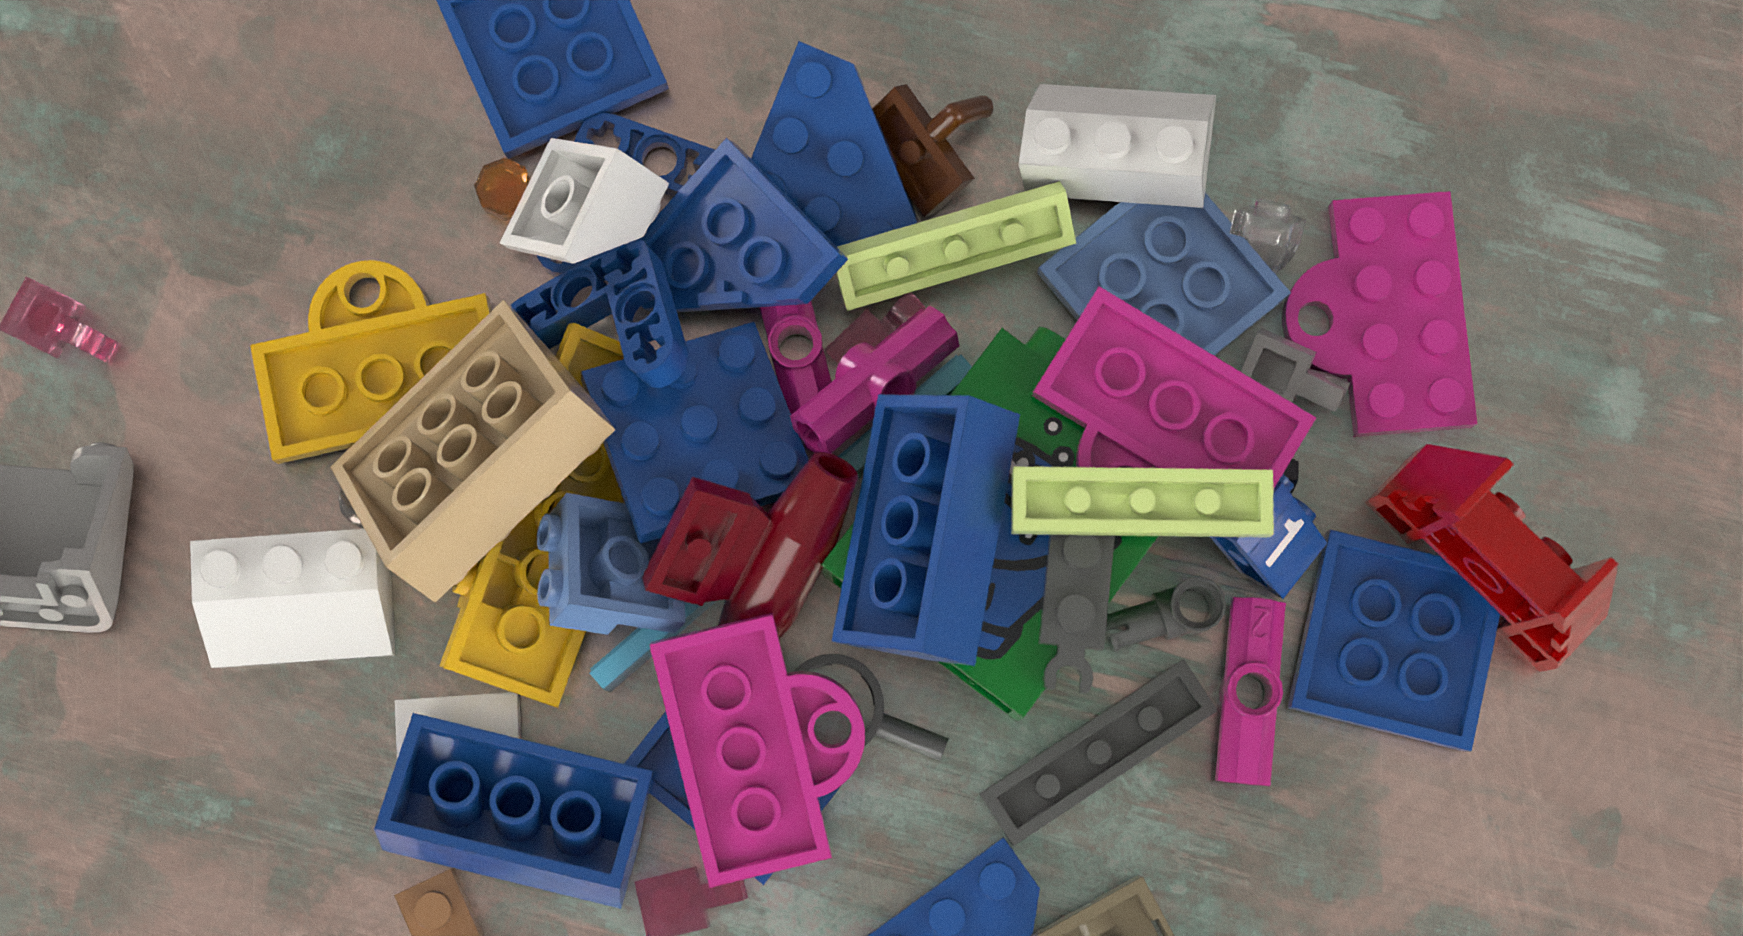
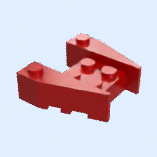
(1482, 536)

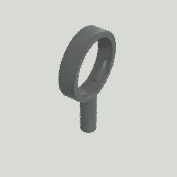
(884, 725)

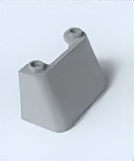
(64, 540)

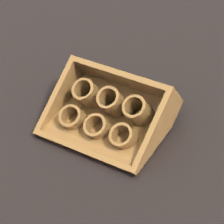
(469, 452)

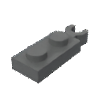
(1075, 603)

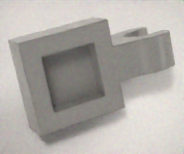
(1287, 372)

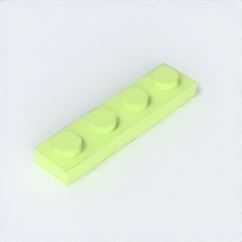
(955, 245)
(1142, 501)

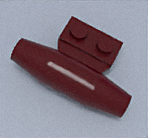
(753, 559)

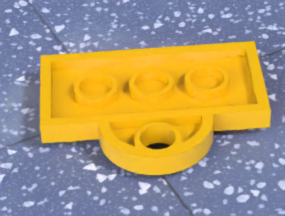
(354, 362)

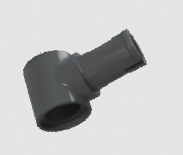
(1163, 615)

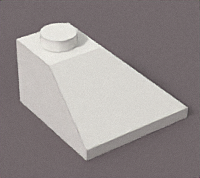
(583, 203)

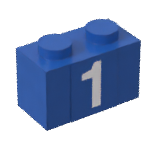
(1283, 557)

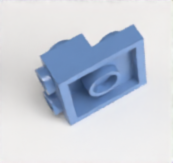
(599, 570)

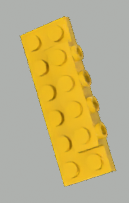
(501, 627)

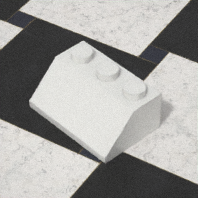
(1119, 144)
(292, 598)

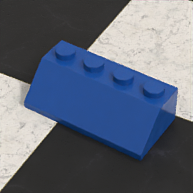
(926, 527)
(515, 810)

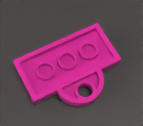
(1391, 314)
(1162, 399)
(753, 746)

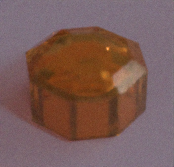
(501, 187)

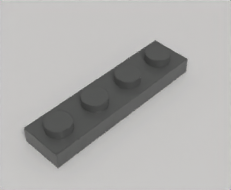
(1098, 752)

